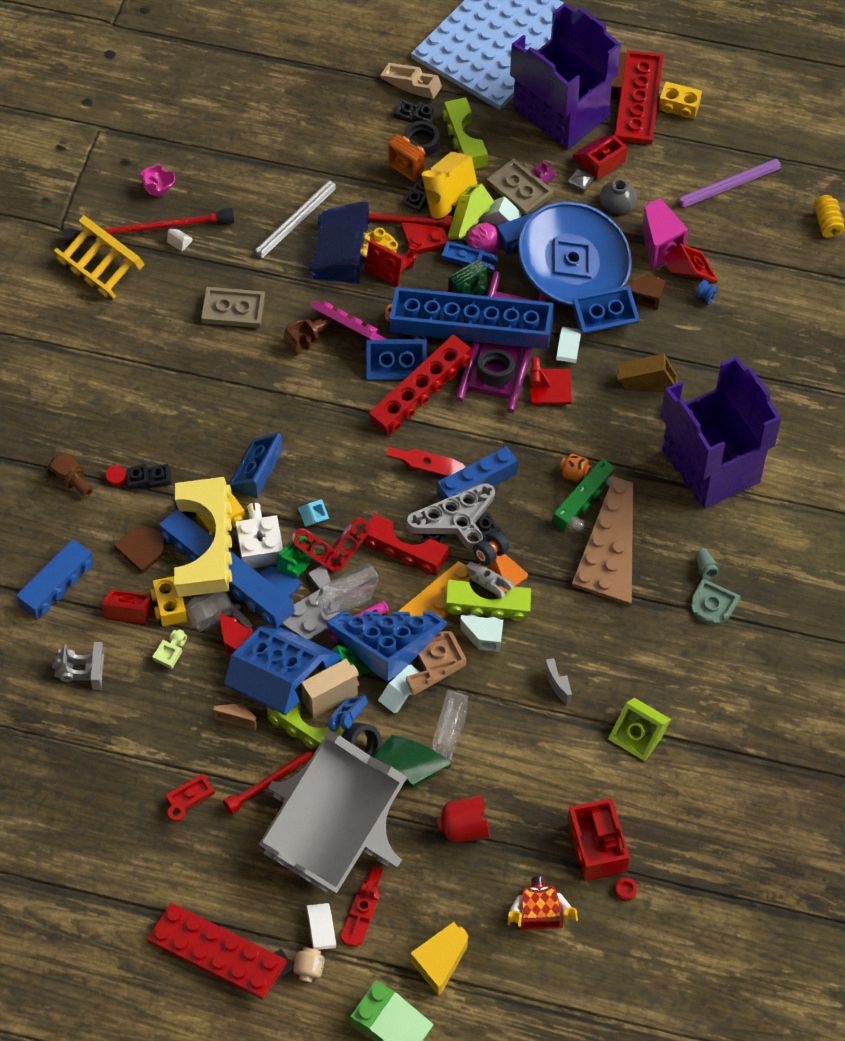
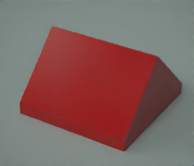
(127, 607)

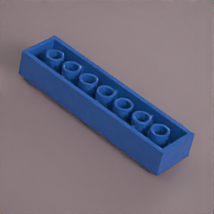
(471, 317)

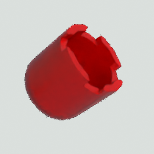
(463, 820)

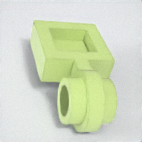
(168, 653)

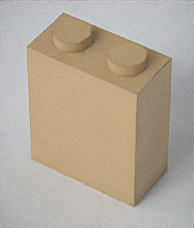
(329, 688)

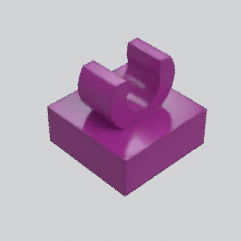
(543, 172)

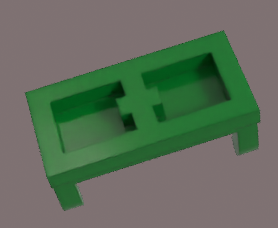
(293, 560)

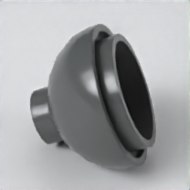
(618, 197)

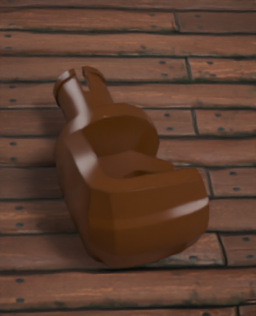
(304, 332)
(69, 469)

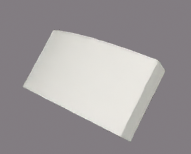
(321, 926)

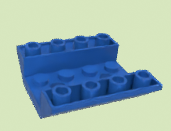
(266, 674)

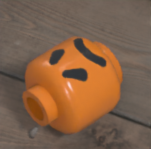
(575, 468)

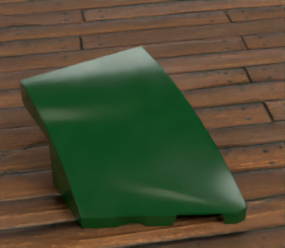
(411, 759)

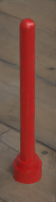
(444, 222)
(233, 804)

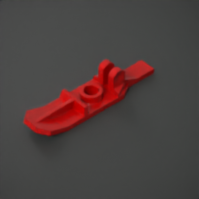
(415, 460)
(359, 918)

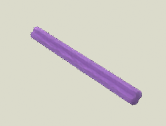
(729, 183)

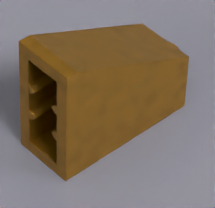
(647, 374)

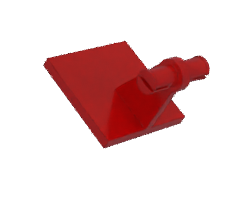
(388, 264)
(549, 385)

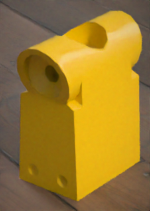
(448, 182)

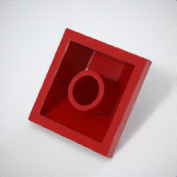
(689, 263)

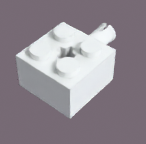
(259, 538)

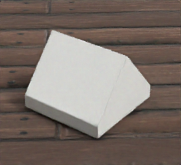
(178, 239)

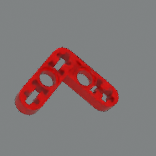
(329, 551)

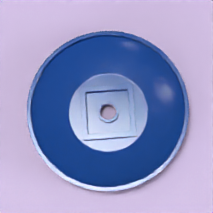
(577, 231)

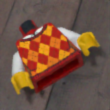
(540, 907)

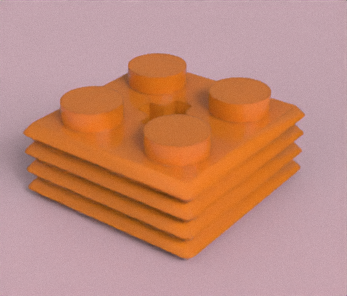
(406, 157)

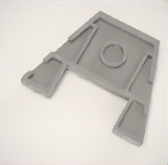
(308, 618)

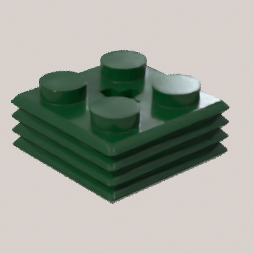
(469, 279)

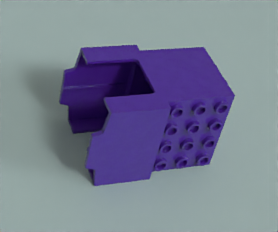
(567, 80)
(722, 435)

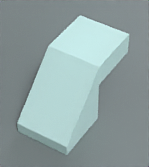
(568, 344)
(397, 690)

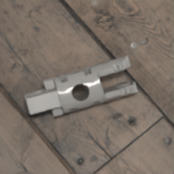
(488, 579)

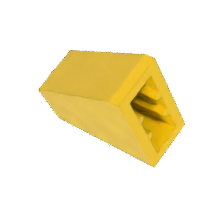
(440, 956)

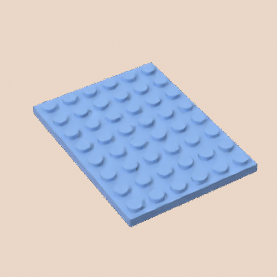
(476, 44)

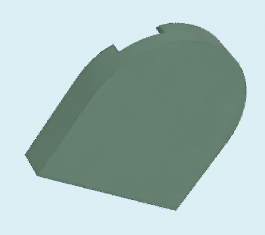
(713, 603)

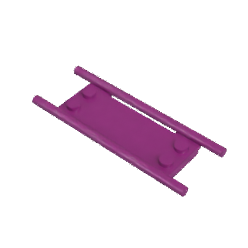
(513, 388)

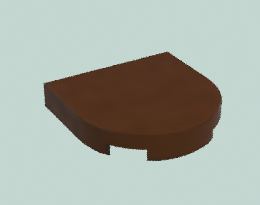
(141, 547)

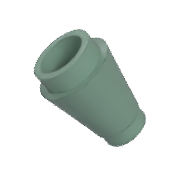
(707, 565)

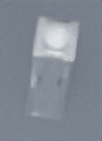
(348, 590)
(450, 724)

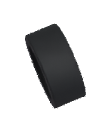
(427, 128)
(495, 357)
(372, 734)

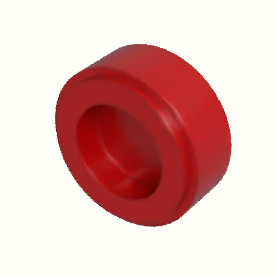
(116, 475)
(626, 889)

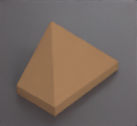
(236, 715)

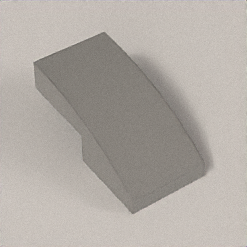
(559, 684)

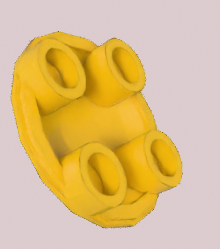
(382, 238)

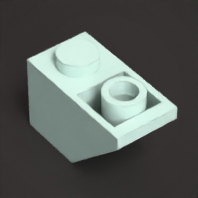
(483, 632)

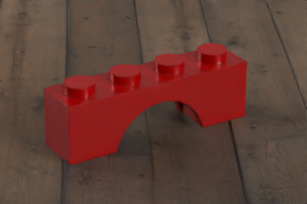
(426, 556)

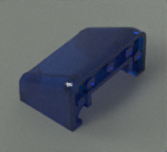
(341, 243)

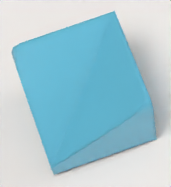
(313, 513)

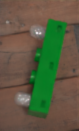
(580, 498)

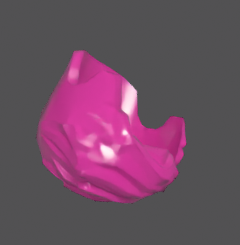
(156, 180)
(483, 237)

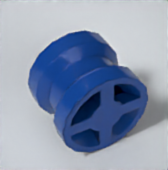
(706, 291)

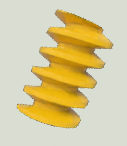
(829, 216)

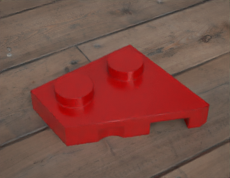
(424, 236)

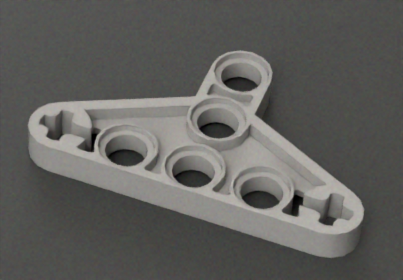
(447, 520)

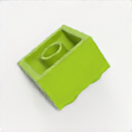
(639, 728)

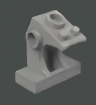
(93, 670)

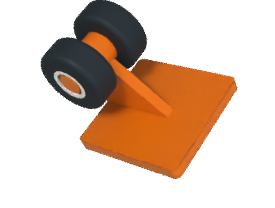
(492, 555)

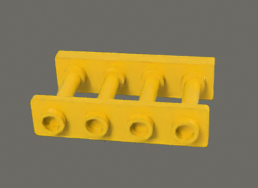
(102, 239)

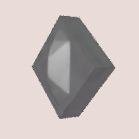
(580, 181)

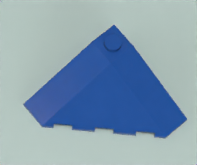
(386, 642)

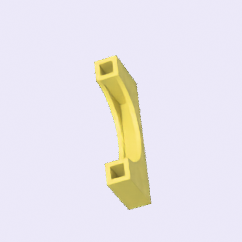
(211, 570)

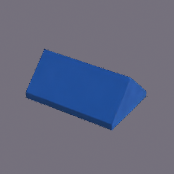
(605, 310)
(394, 357)
(257, 465)

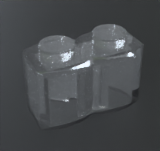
(205, 610)

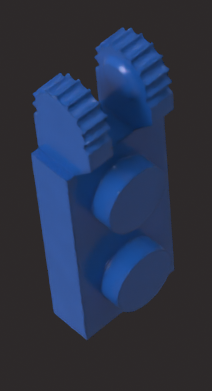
(465, 255)
(346, 713)

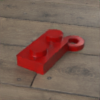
(188, 796)

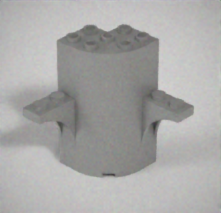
(333, 814)

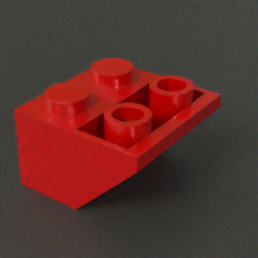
(602, 155)

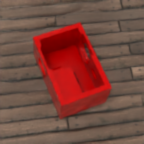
(597, 839)

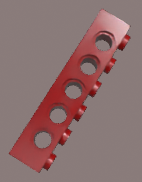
(422, 375)

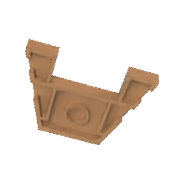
(438, 660)

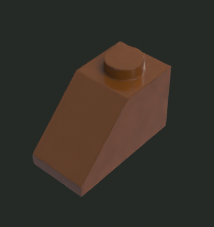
(647, 291)

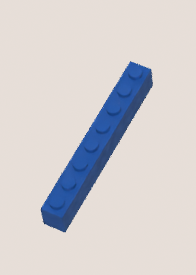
(246, 582)

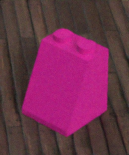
(661, 231)

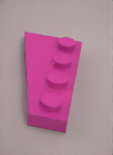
(341, 317)

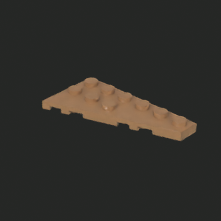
(608, 554)

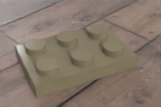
(520, 187)
(233, 307)

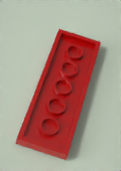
(639, 97)
(217, 951)

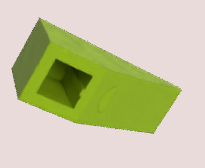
(470, 207)

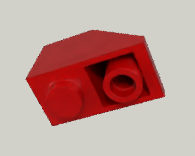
(233, 633)

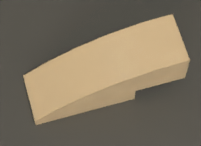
(412, 80)

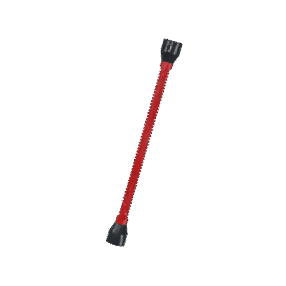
(224, 216)

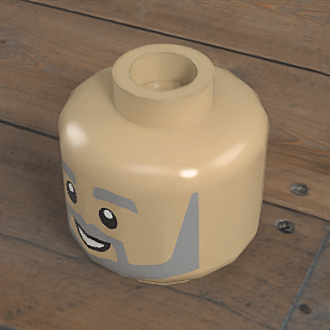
(308, 964)

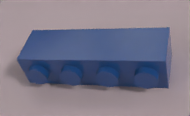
(510, 231)
(488, 470)
(55, 579)

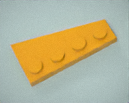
(432, 597)

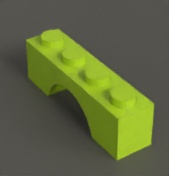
(458, 116)
(462, 599)
(298, 728)

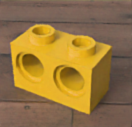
(680, 100)
(168, 601)

